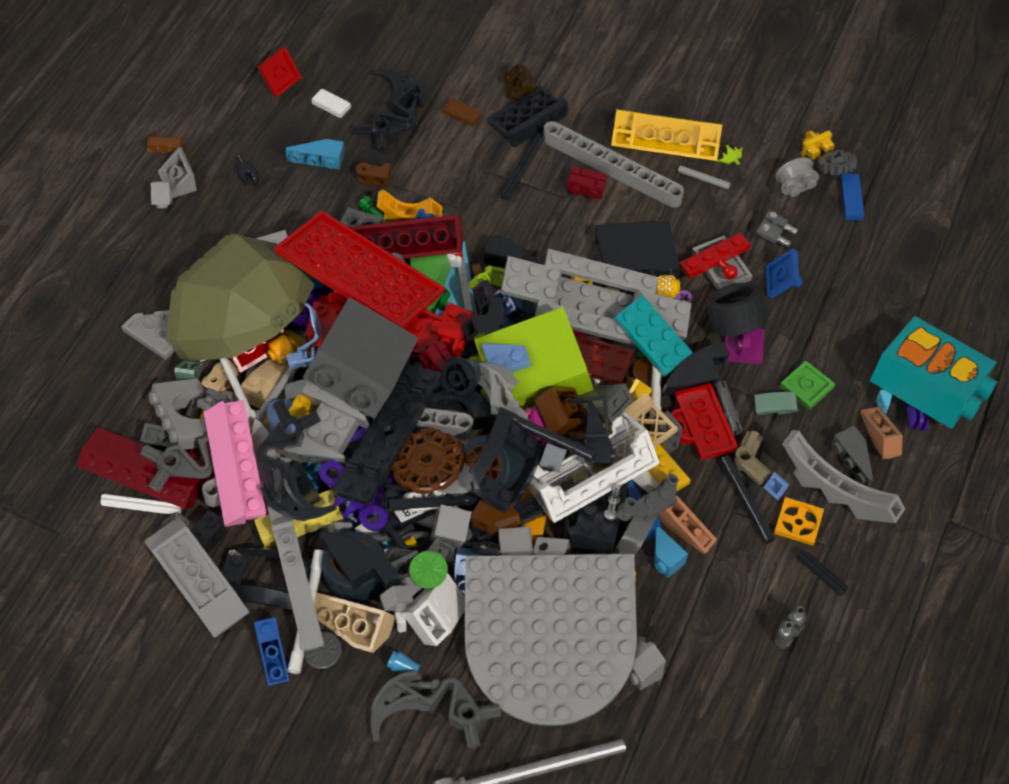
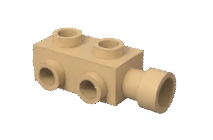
(218, 379)

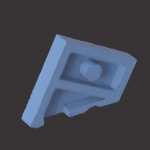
(510, 356)

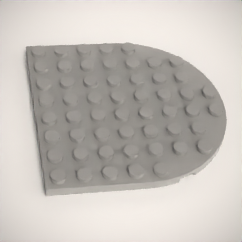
(550, 632)

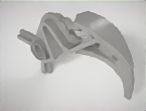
(496, 384)

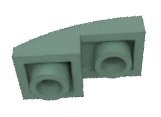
(776, 402)

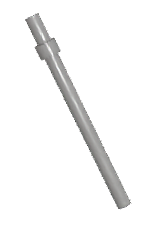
(260, 415)

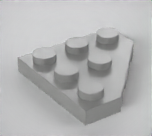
(150, 331)

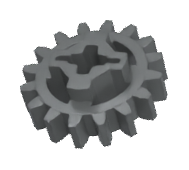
(837, 162)

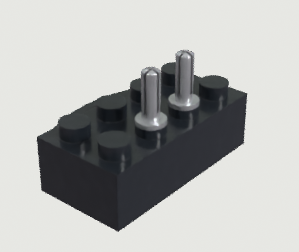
(596, 523)

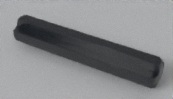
(822, 572)

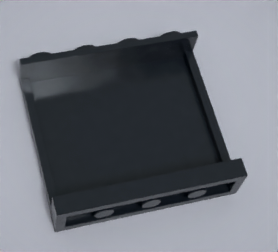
(639, 247)

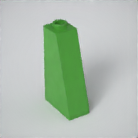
(435, 268)

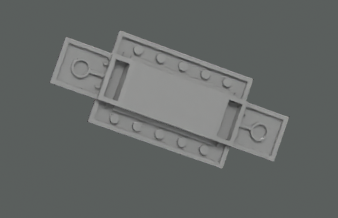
(586, 305)

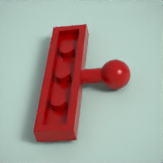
(716, 256)

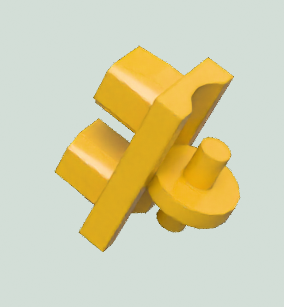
(815, 142)

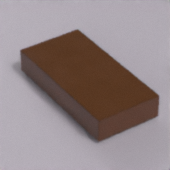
(462, 112)

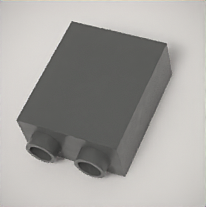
(361, 358)

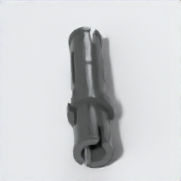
(730, 412)

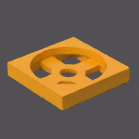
(802, 509)

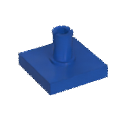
(783, 273)

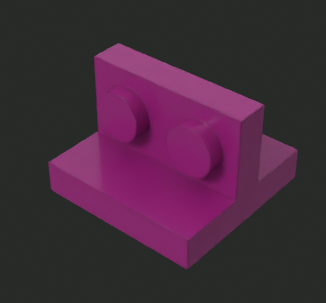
(746, 347)

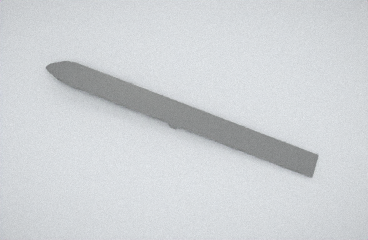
(290, 556)

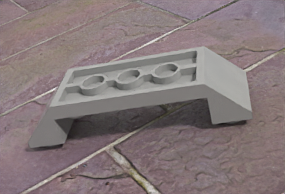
(197, 577)

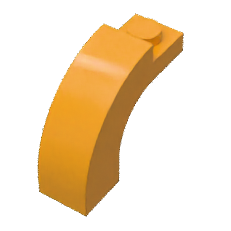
(399, 211)

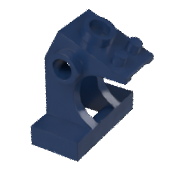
(515, 307)

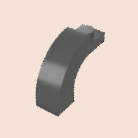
(634, 535)

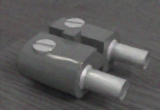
(772, 228)
(790, 628)

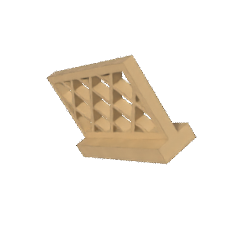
(639, 409)

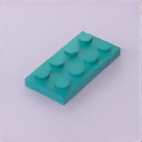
(653, 335)

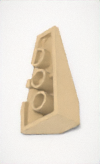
(263, 381)
(355, 623)

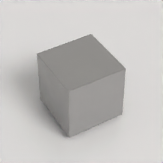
(451, 525)

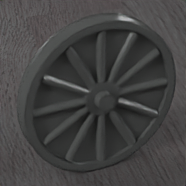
(327, 655)

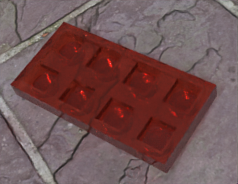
(605, 360)

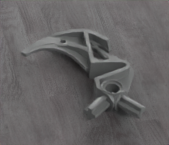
(184, 464)
(460, 704)

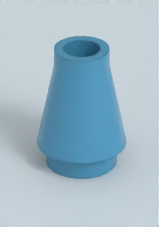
(401, 663)

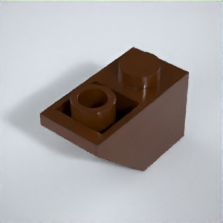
(491, 519)

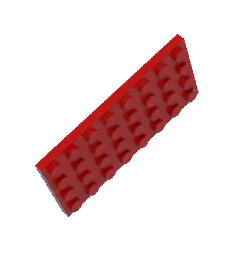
(359, 269)

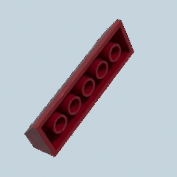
(417, 237)
(121, 461)

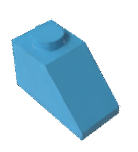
(667, 554)

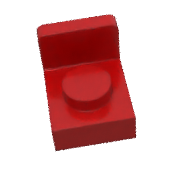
(450, 338)

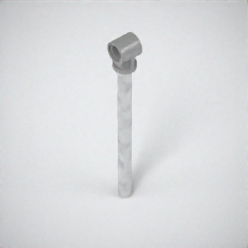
(545, 766)

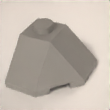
(647, 665)

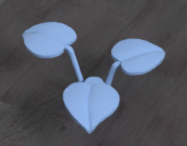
(302, 358)

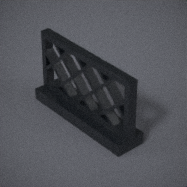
(534, 122)

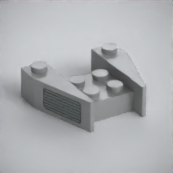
(330, 436)

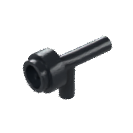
(390, 491)
(396, 536)

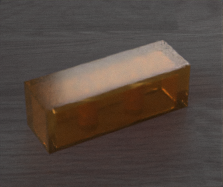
(164, 144)

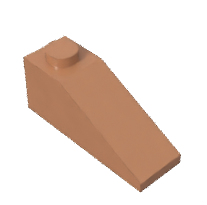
(883, 433)
(687, 526)

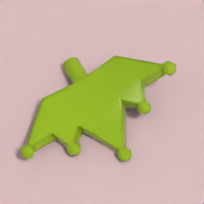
(731, 155)

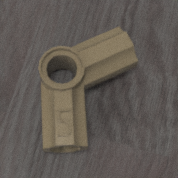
(751, 465)

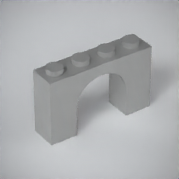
(174, 395)

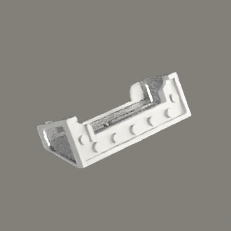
(581, 483)

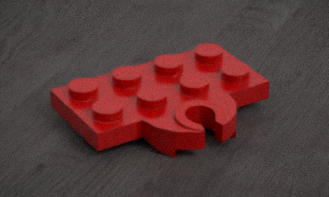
(703, 422)

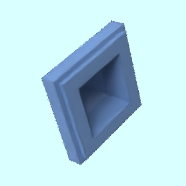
(776, 485)

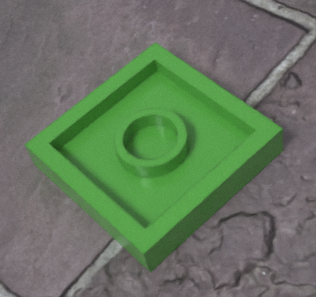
(808, 385)

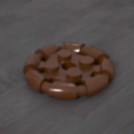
(432, 470)

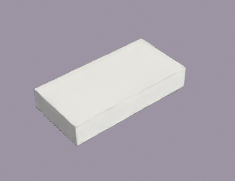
(331, 103)

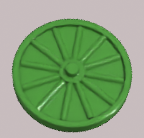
(428, 569)

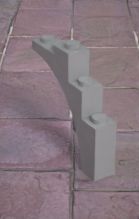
(838, 488)

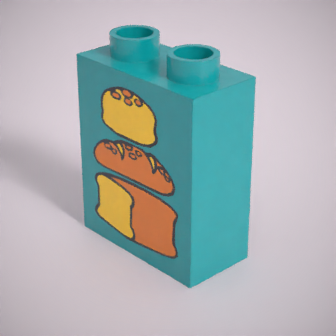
(935, 373)

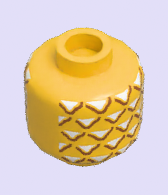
(668, 286)

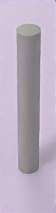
(704, 177)

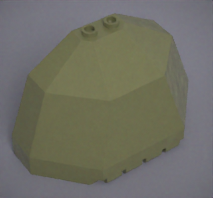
(234, 299)

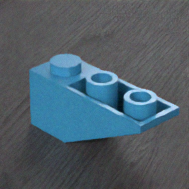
(318, 153)

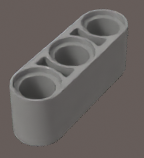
(452, 420)

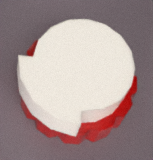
(455, 259)

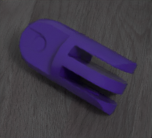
(916, 418)

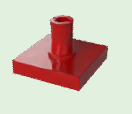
(279, 72)

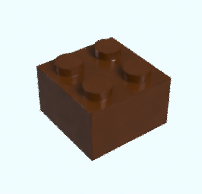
(559, 414)

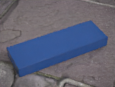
(852, 196)

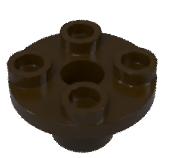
(518, 82)

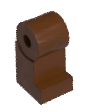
(373, 174)

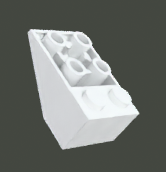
(436, 612)

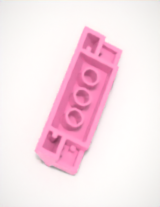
(234, 463)

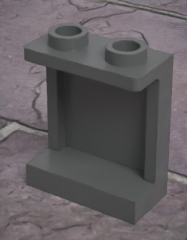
(617, 399)

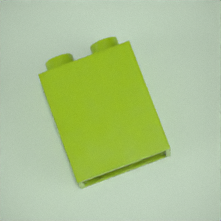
(552, 354)

